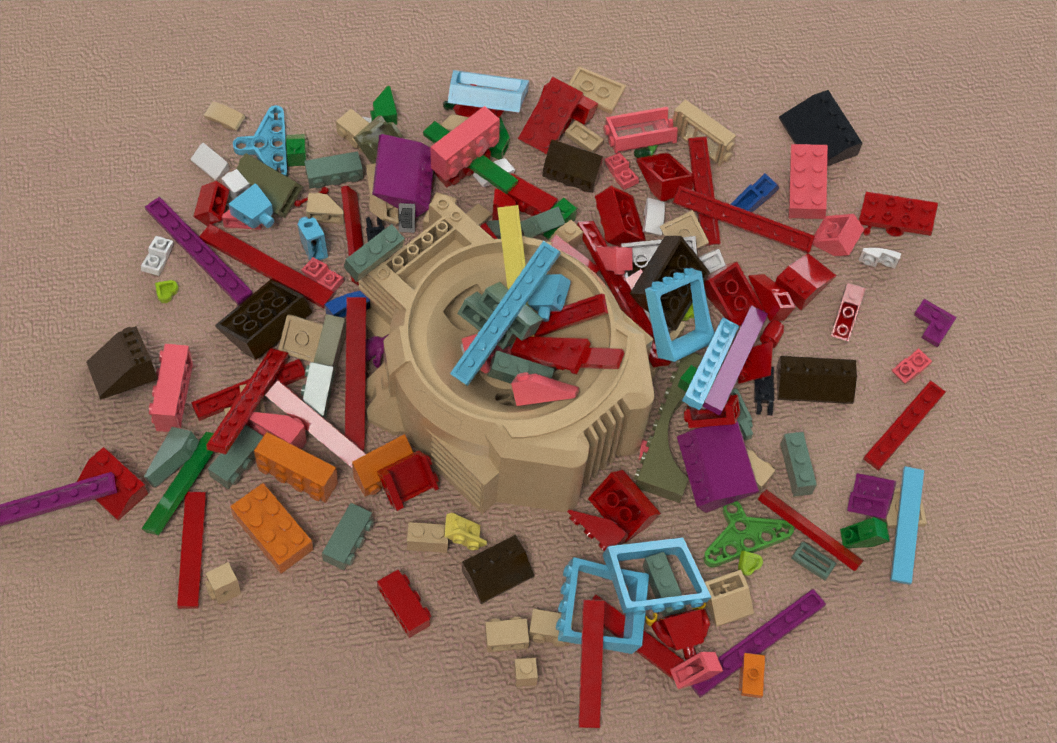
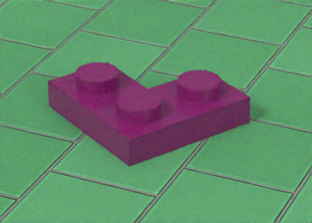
(938, 321)

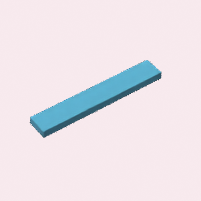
(907, 525)

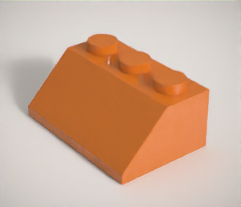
(366, 467)

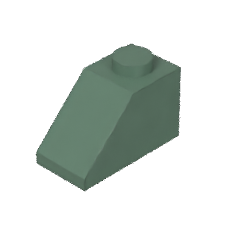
(542, 223)

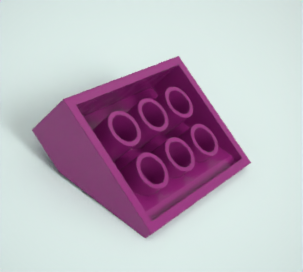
(403, 173)
(717, 466)

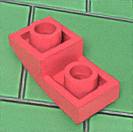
(620, 171)
(321, 274)
(912, 366)

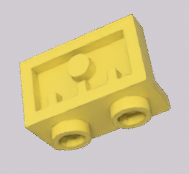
(463, 532)

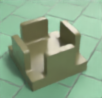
(369, 136)

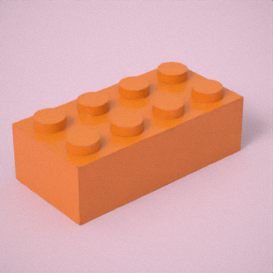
(296, 467)
(271, 528)

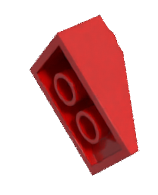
(664, 175)
(804, 280)
(731, 293)

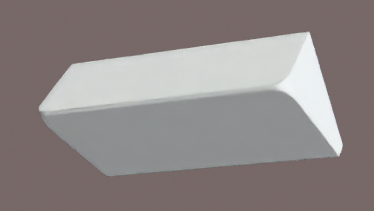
(210, 162)
(712, 260)

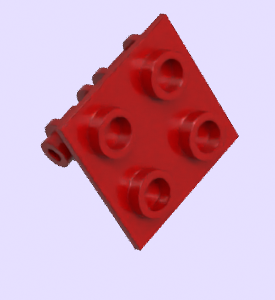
(757, 363)

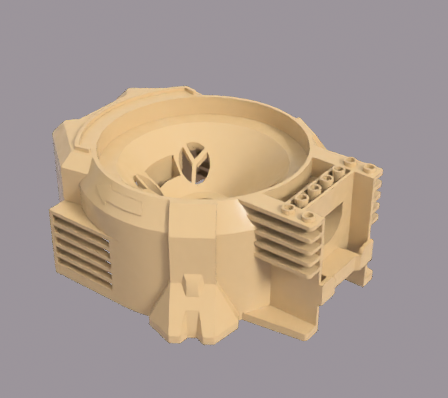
(476, 431)

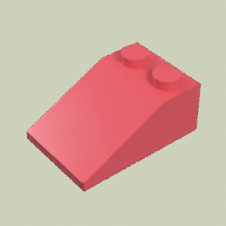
(281, 426)

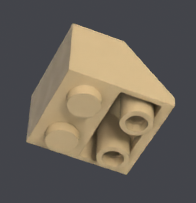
(729, 598)

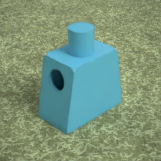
(252, 208)
(308, 231)
(550, 295)

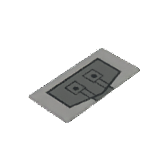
(406, 217)

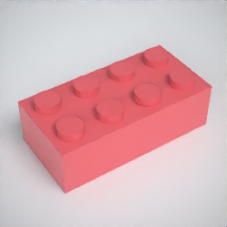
(465, 143)
(808, 181)
(171, 387)

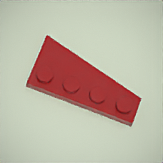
(559, 352)

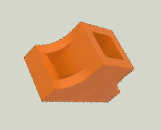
(752, 675)

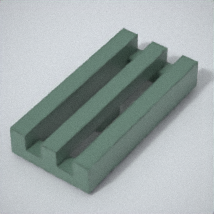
(823, 575)

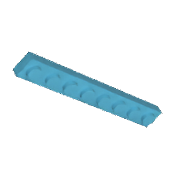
(505, 313)
(710, 364)

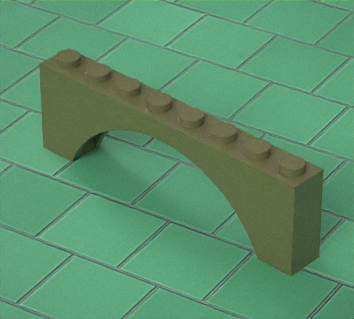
(659, 471)

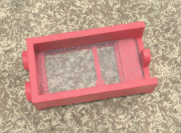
(640, 129)

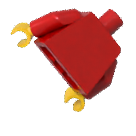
(682, 629)

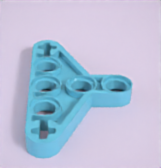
(268, 137)

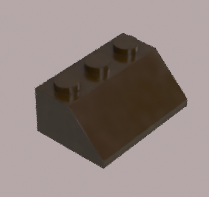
(572, 166)
(497, 569)

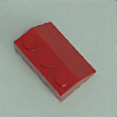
(619, 217)
(128, 486)
(624, 503)

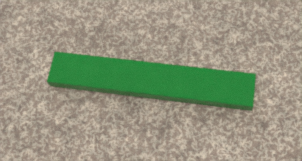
(481, 165)
(179, 487)

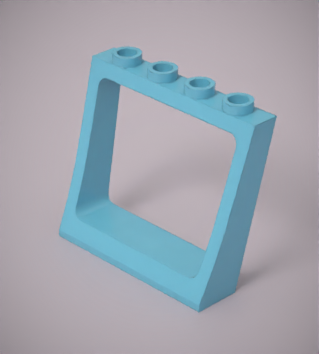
(484, 96)
(703, 330)
(645, 549)
(634, 624)

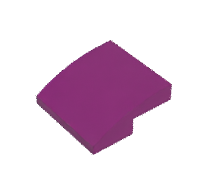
(871, 496)

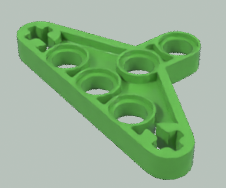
(753, 532)

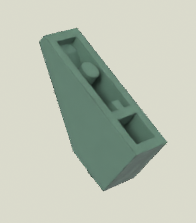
(172, 454)

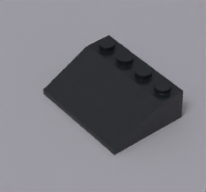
(822, 122)

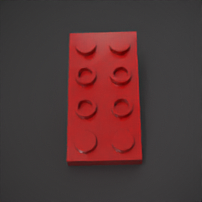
(551, 115)
(898, 214)

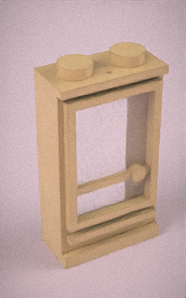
(694, 123)

